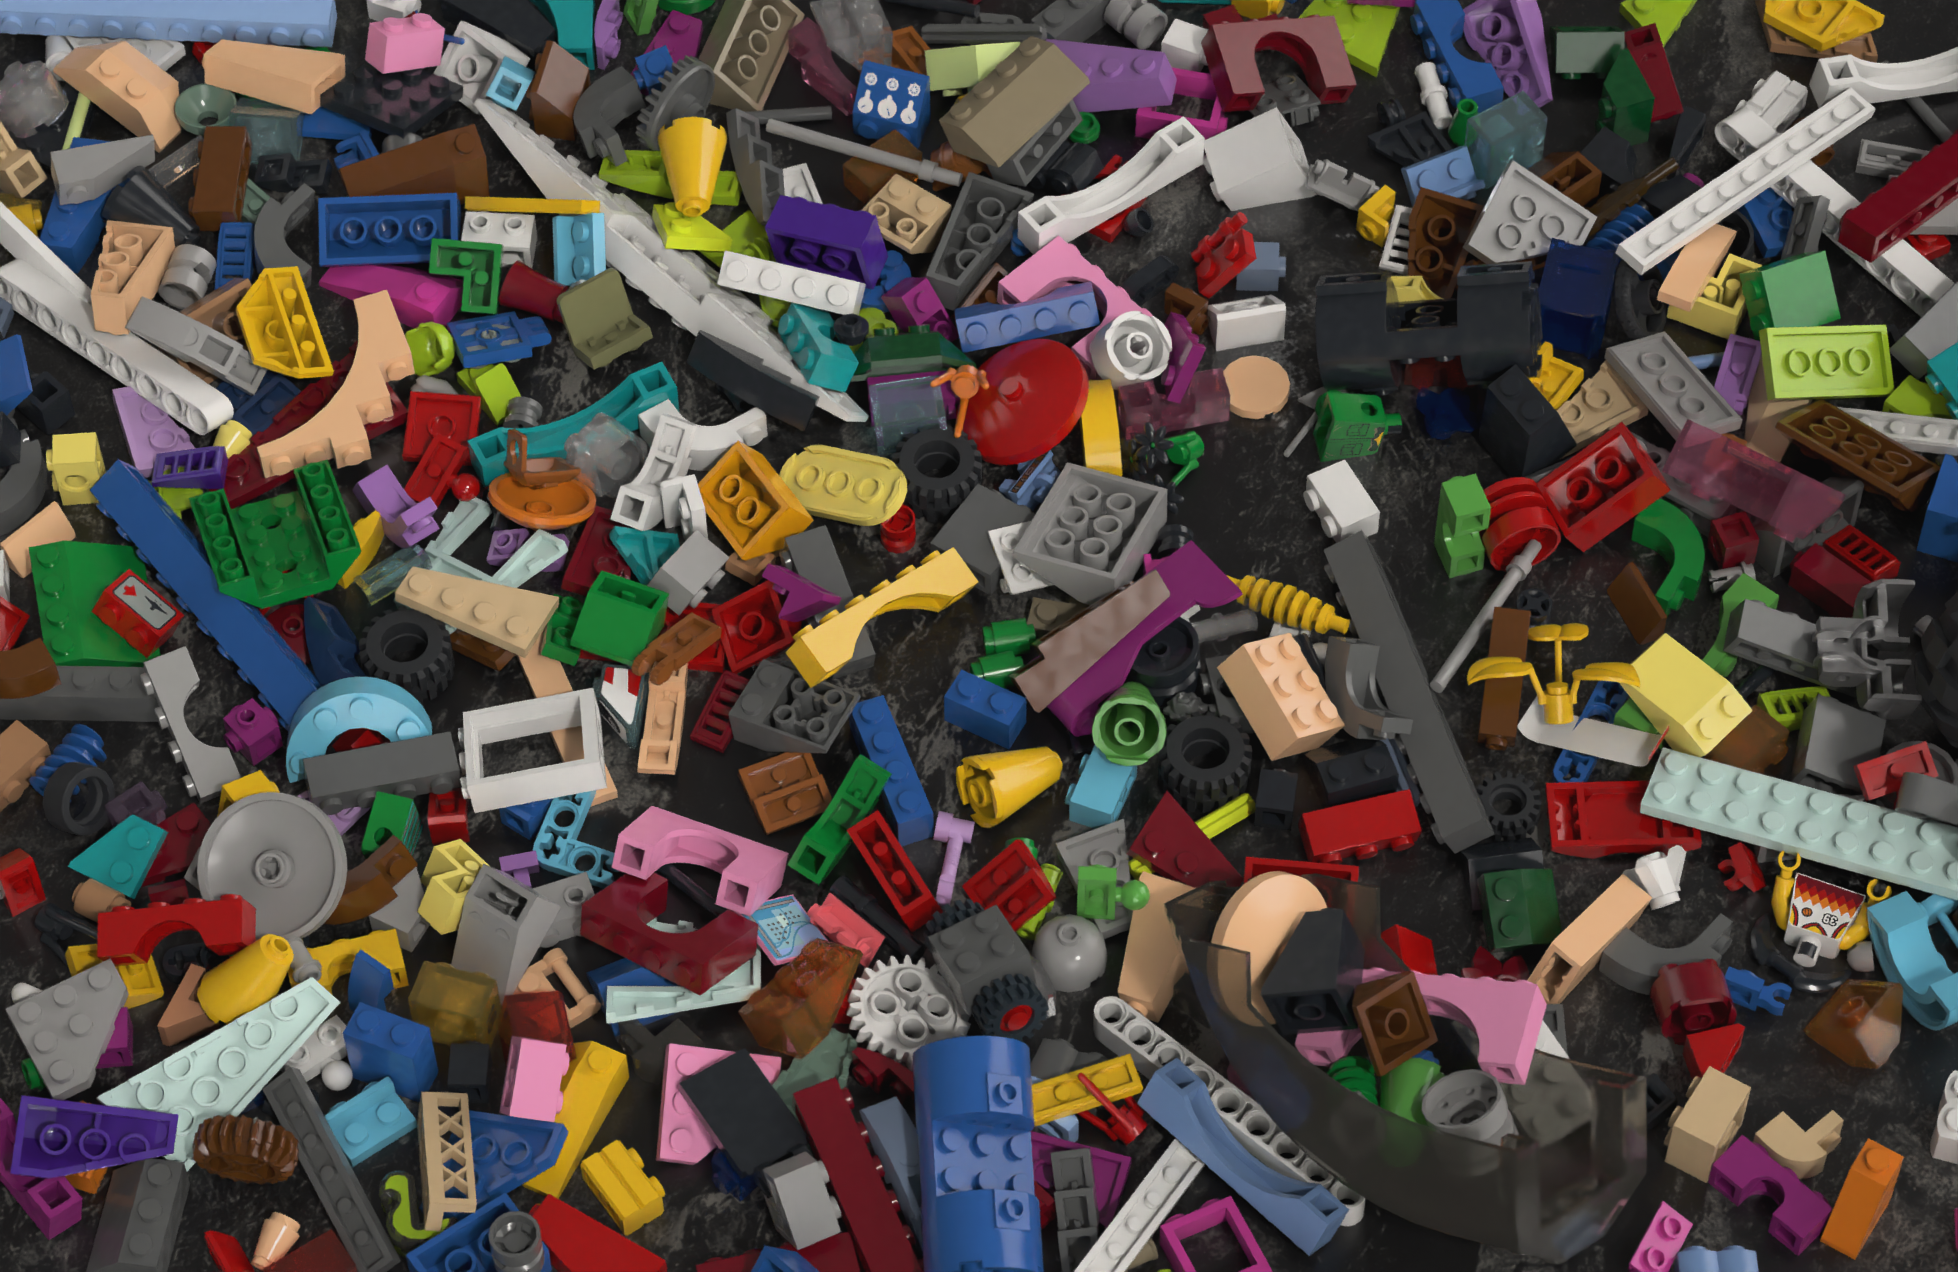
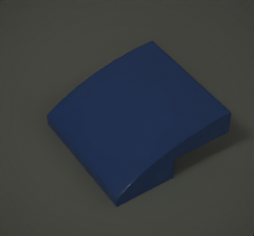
(258, 410)

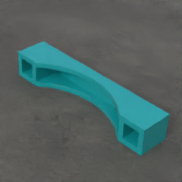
(624, 403)

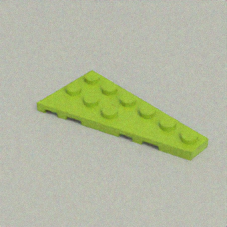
(1361, 27)

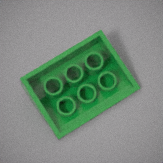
(67, 587)

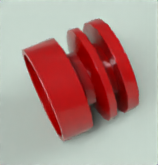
(1515, 518)

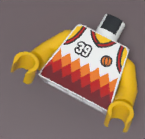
(1819, 915)

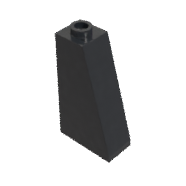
(507, 19)

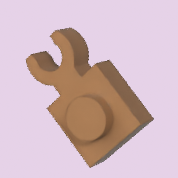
(751, 569)

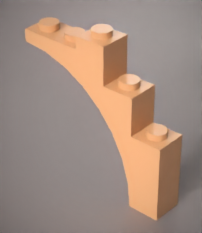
(361, 400)

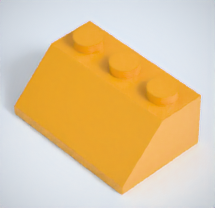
(751, 503)

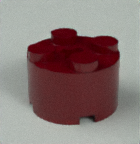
(1691, 999)

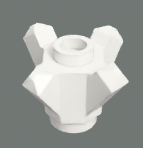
(1659, 876)

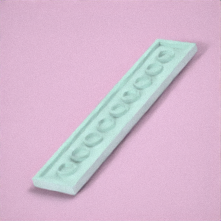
(1804, 821)

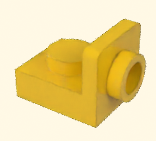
(1375, 215)

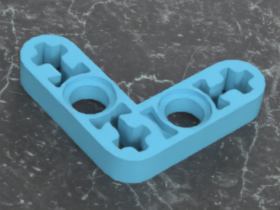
(570, 848)

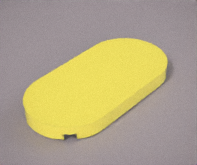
(845, 484)

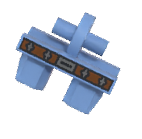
(1035, 481)

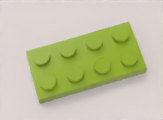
(1826, 362)

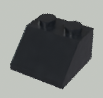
(1351, 771)

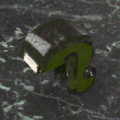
(401, 1205)

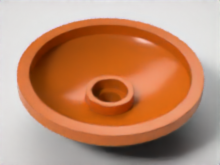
(542, 507)

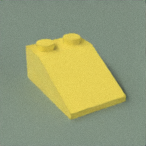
(1685, 695)

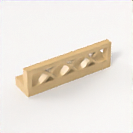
(432, 1159)

